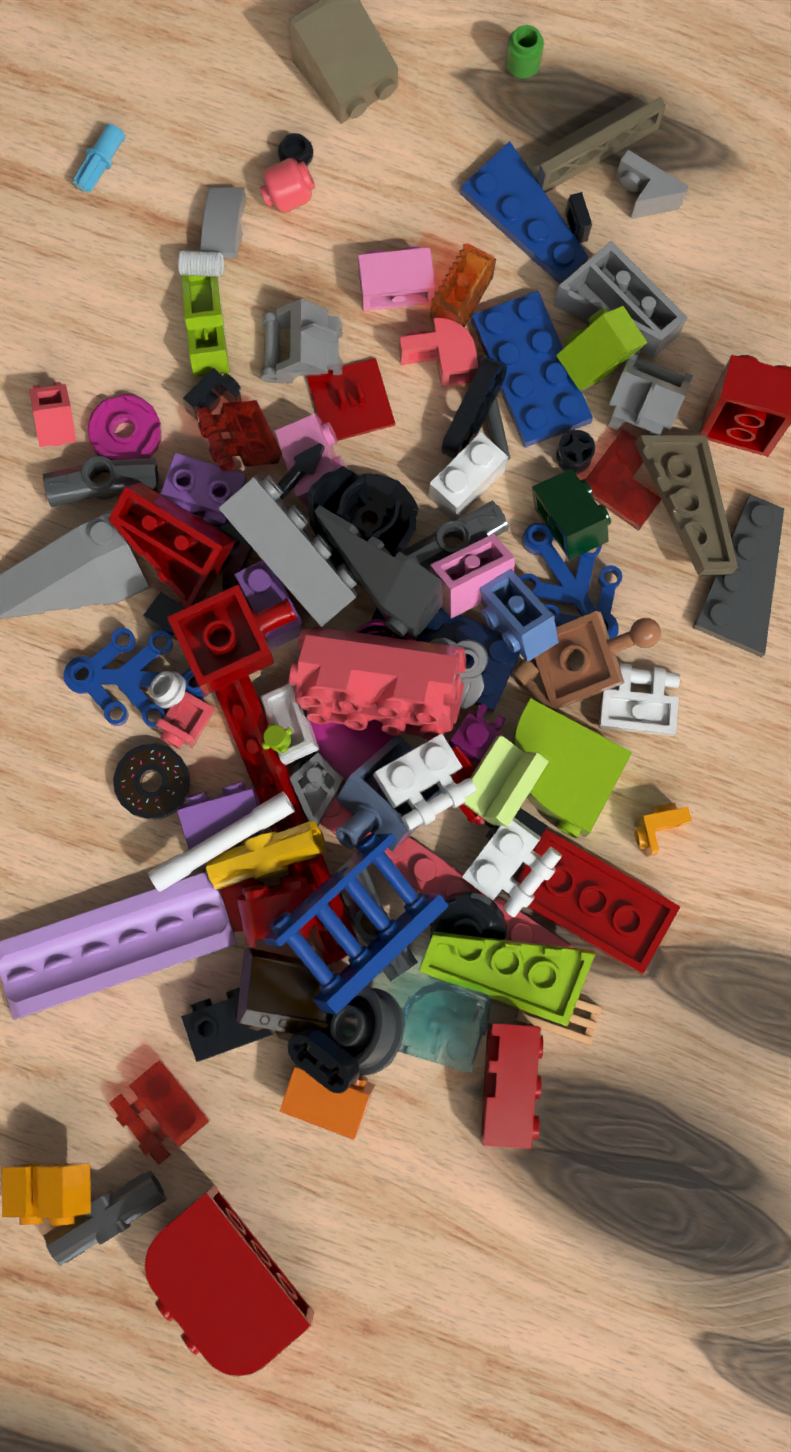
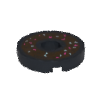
(142, 761)

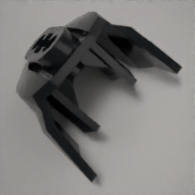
(362, 500)

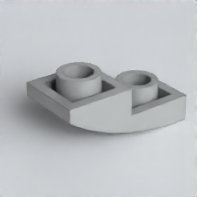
(222, 221)

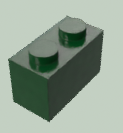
(571, 513)

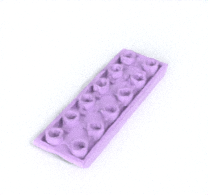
(113, 945)

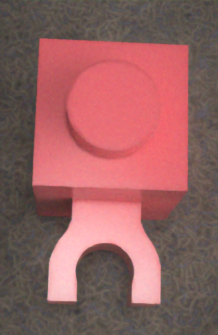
(52, 415)

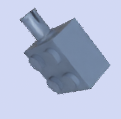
(369, 804)

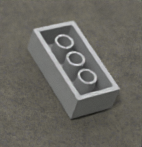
(290, 549)

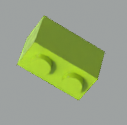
(600, 347)

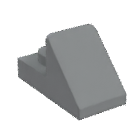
(657, 188)

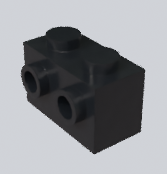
(214, 1027)

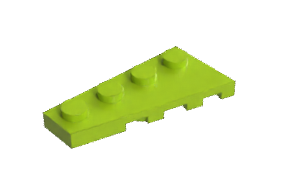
(520, 974)

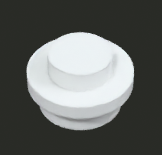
(167, 689)

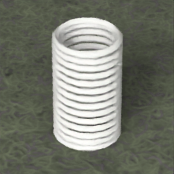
(204, 262)

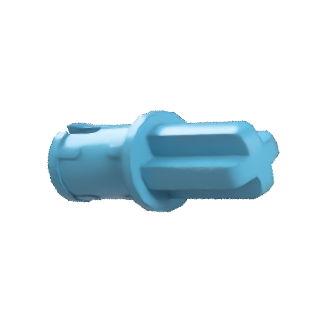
(99, 158)

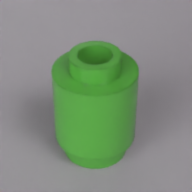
(524, 51)

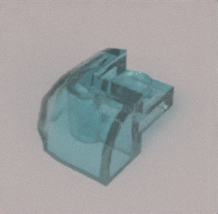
(445, 1024)

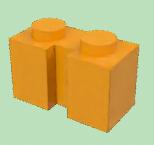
(46, 1191)

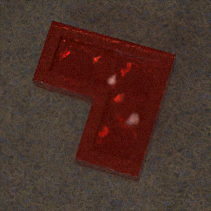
(614, 482)

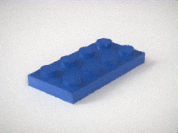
(536, 385)

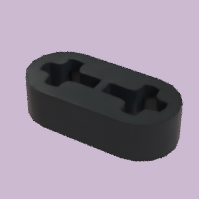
(323, 1060)

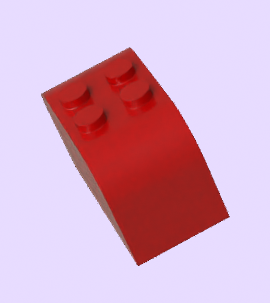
(224, 1288)

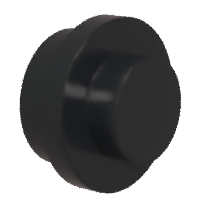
(296, 147)

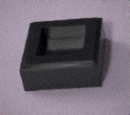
(578, 217)

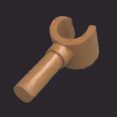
(524, 674)

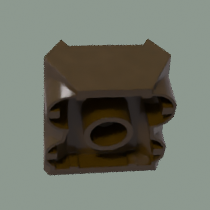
(278, 994)

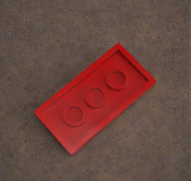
(601, 904)

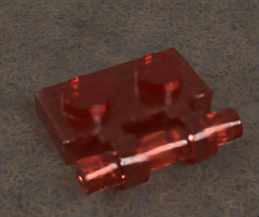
(248, 431)
(169, 1105)

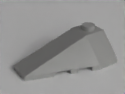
(74, 571)

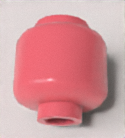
(287, 185)

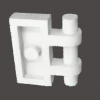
(641, 711)
(418, 771)
(502, 858)

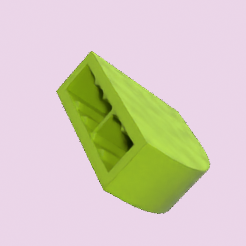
(579, 769)

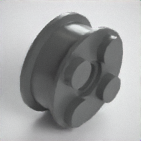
(368, 1029)

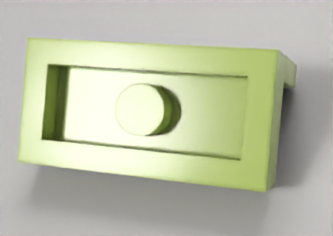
(503, 781)

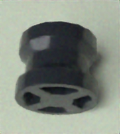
(576, 443)

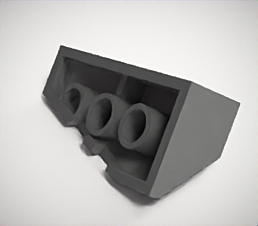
(397, 585)

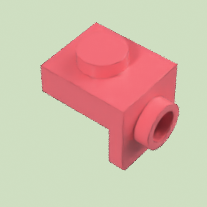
(185, 721)

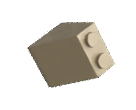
(342, 56)

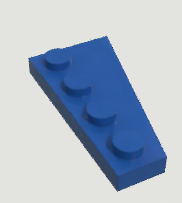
(523, 212)

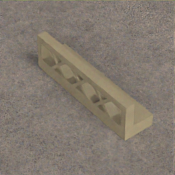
(595, 141)

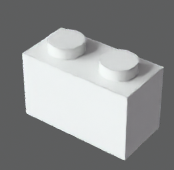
(467, 476)

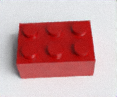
(749, 406)

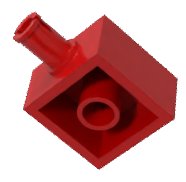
(227, 638)

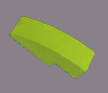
(204, 324)

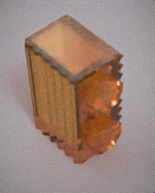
(463, 285)

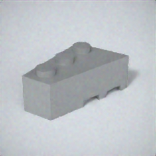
(613, 282)

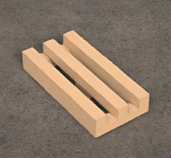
(590, 1024)

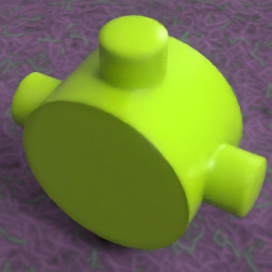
(277, 738)

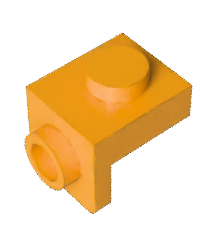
(664, 818)

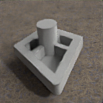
(316, 787)

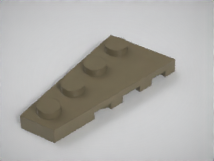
(690, 491)

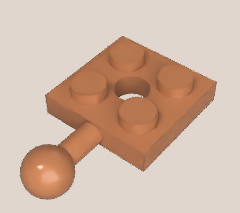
(600, 665)

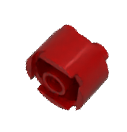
(263, 904)

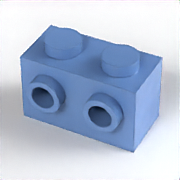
(518, 615)

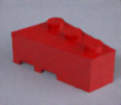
(172, 540)
(511, 1085)

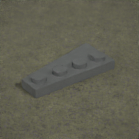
(741, 602)

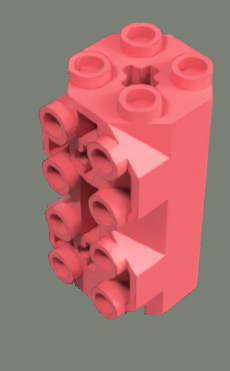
(382, 678)

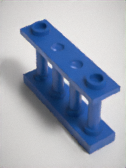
(392, 934)

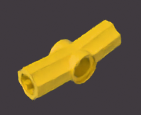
(266, 855)

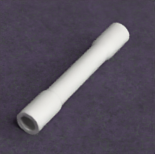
(183, 864)

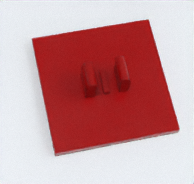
(352, 401)

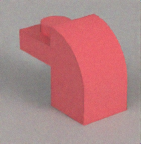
(448, 345)

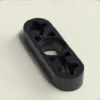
(474, 406)

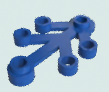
(572, 589)
(127, 677)

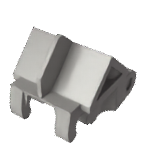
(312, 342)
(648, 396)

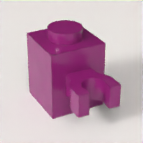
(476, 735)

